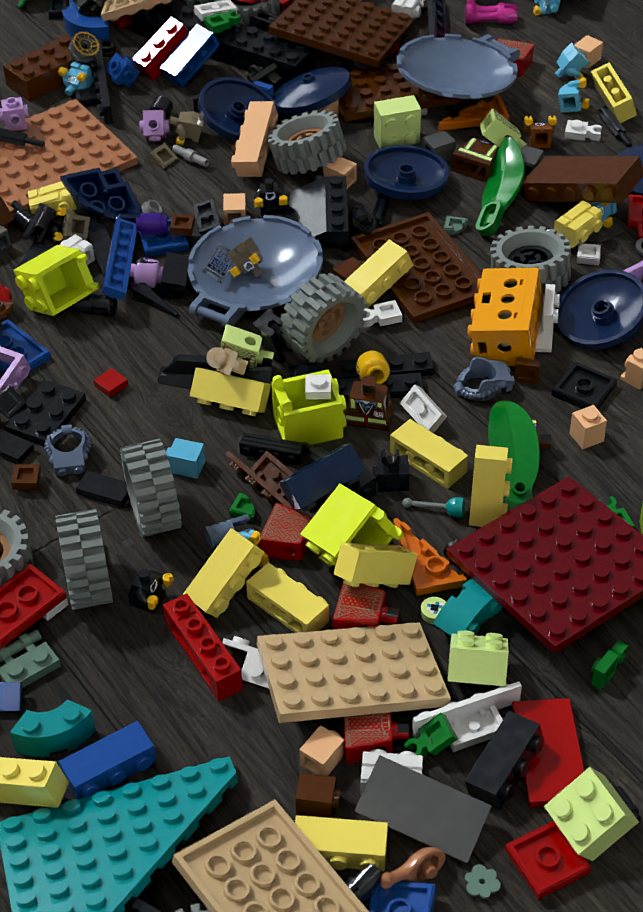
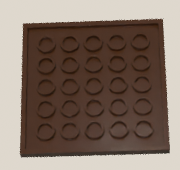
(343, 28)

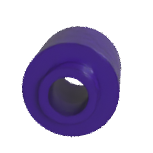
(152, 224)

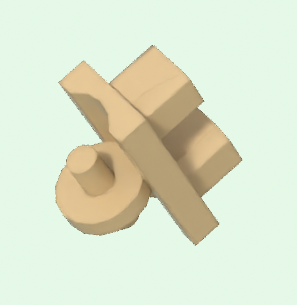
(226, 361)

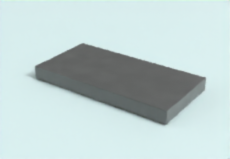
(423, 809)

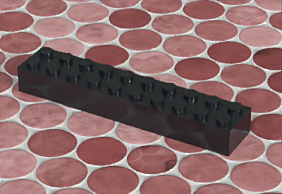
(238, 46)

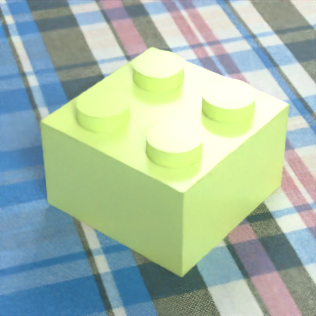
(397, 121)
(478, 658)
(591, 814)

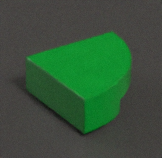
(242, 506)

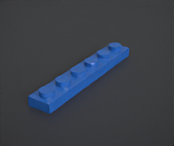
(119, 259)

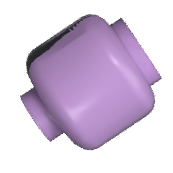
(146, 271)

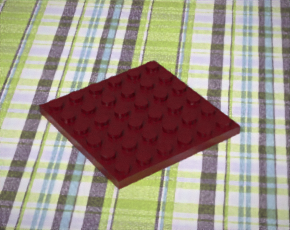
(557, 563)

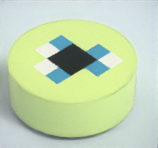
(430, 608)

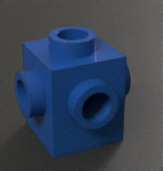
(122, 70)

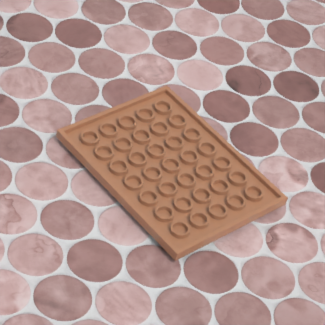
(72, 144)

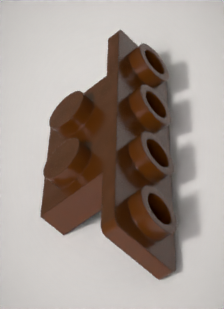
(266, 473)

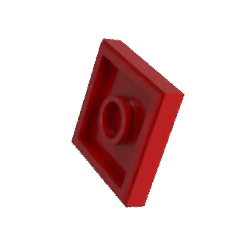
(546, 860)

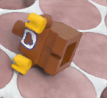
(540, 133)

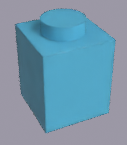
(186, 458)

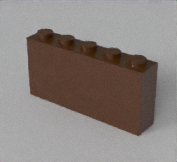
(583, 179)

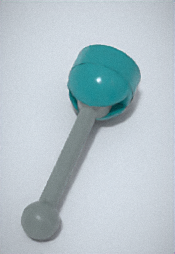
(455, 506)

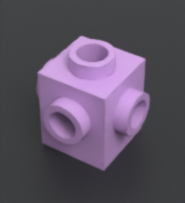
(14, 113)
(152, 118)

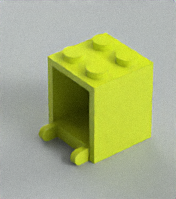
(55, 280)
(304, 418)
(347, 519)

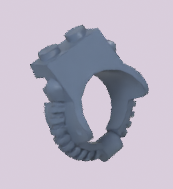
(481, 368)
(68, 462)

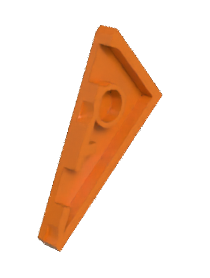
(474, 114)
(431, 570)

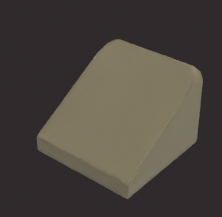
(162, 156)

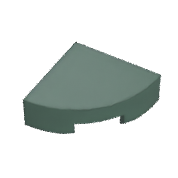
(455, 225)

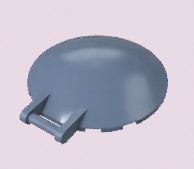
(459, 66)
(288, 261)

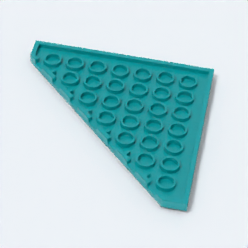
(107, 845)

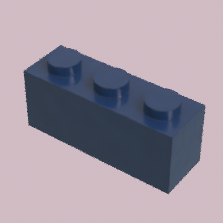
(322, 477)

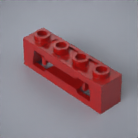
(203, 647)

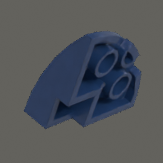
(103, 193)

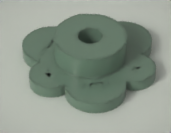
(482, 875)

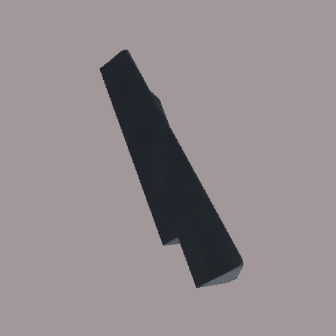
(182, 370)

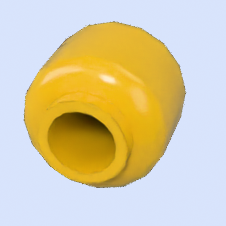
(373, 364)

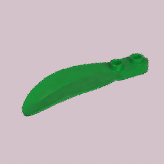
(502, 186)
(514, 429)

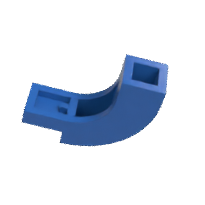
(76, 23)

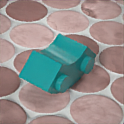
(467, 610)
(53, 730)

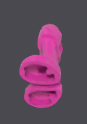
(500, 13)

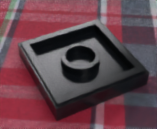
(584, 386)

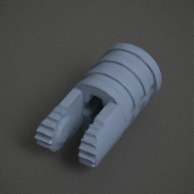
(215, 533)

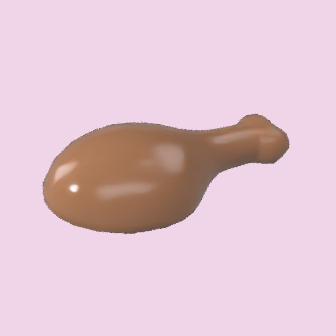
(418, 868)

